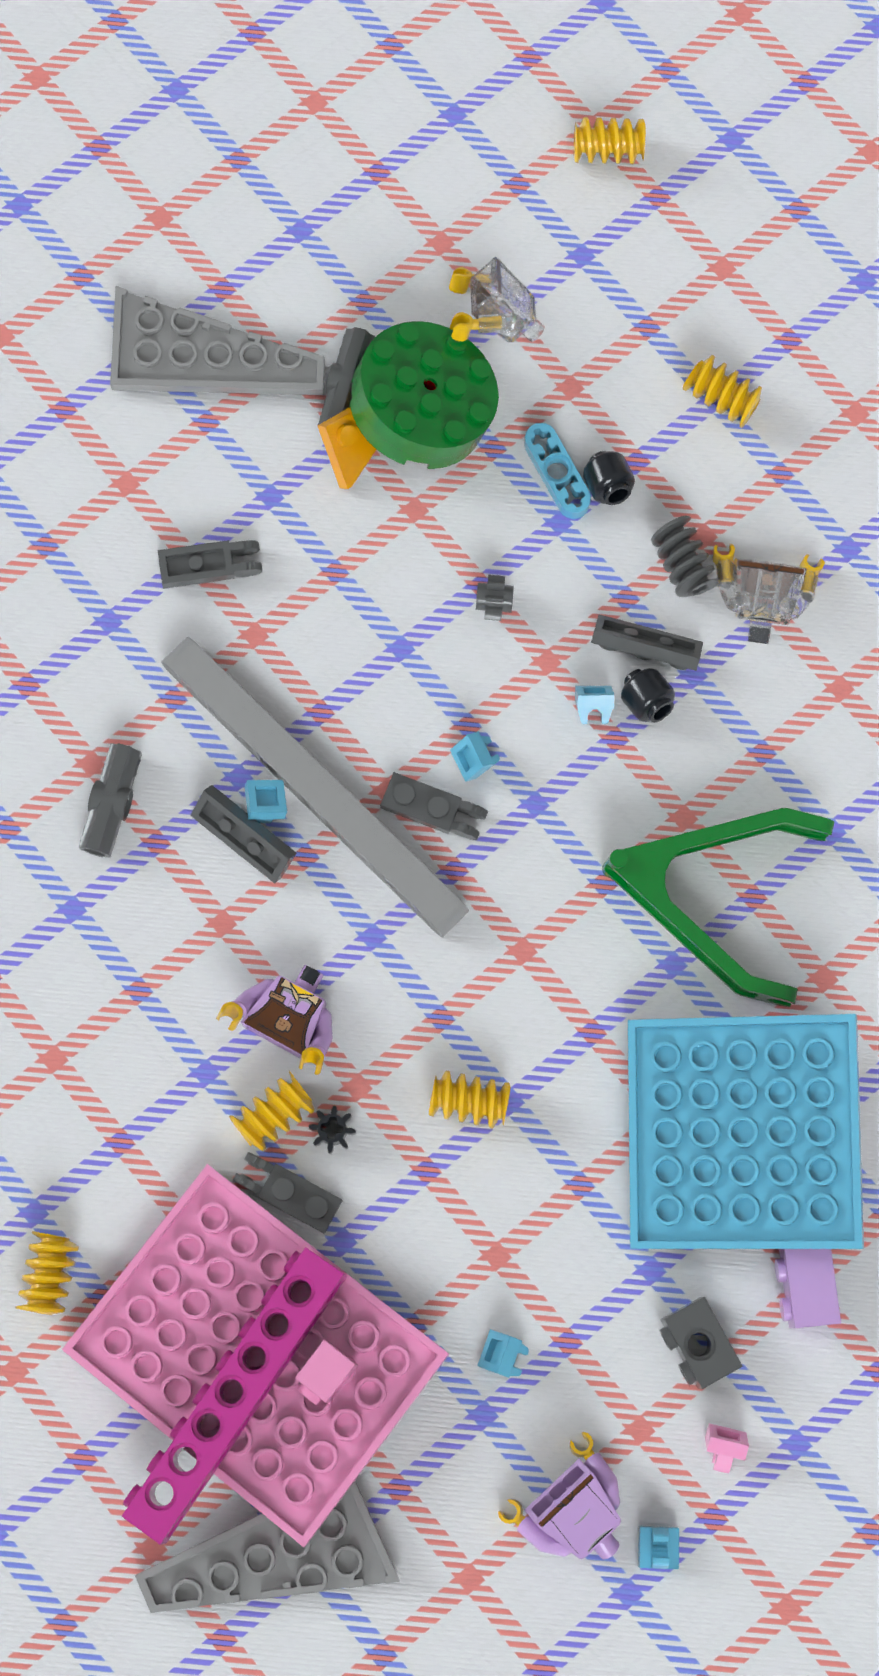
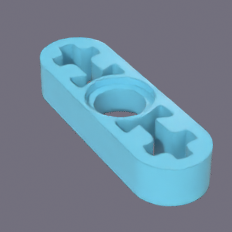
(577, 488)

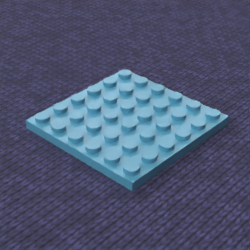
(745, 1133)

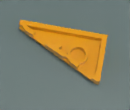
(345, 447)

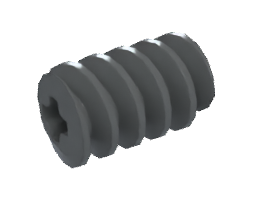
(682, 559)

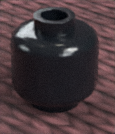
(609, 477)
(648, 695)

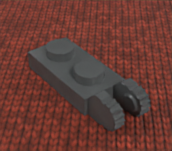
(206, 563)
(430, 806)
(292, 1194)

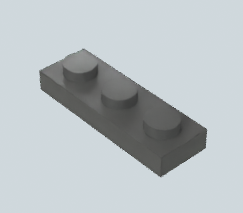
(647, 643)
(242, 835)

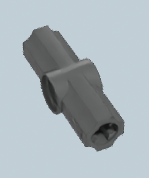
(340, 375)
(110, 800)

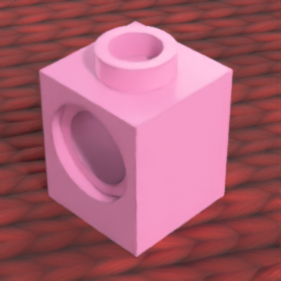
(325, 1373)

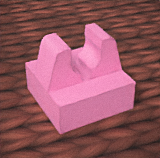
(726, 1446)

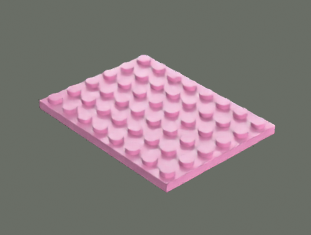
(183, 1308)

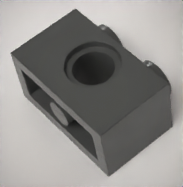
(719, 1356)

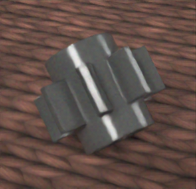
(494, 597)

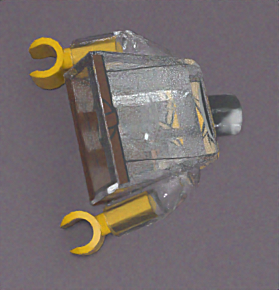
(497, 302)
(765, 590)

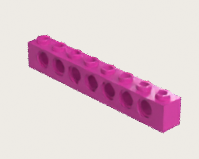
(161, 1520)

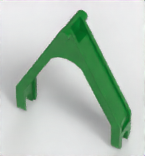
(642, 875)

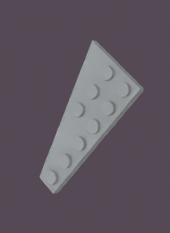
(193, 353)
(266, 1562)

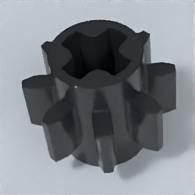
(325, 1122)

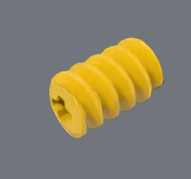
(609, 140)
(724, 390)
(469, 1099)
(273, 1112)
(47, 1274)

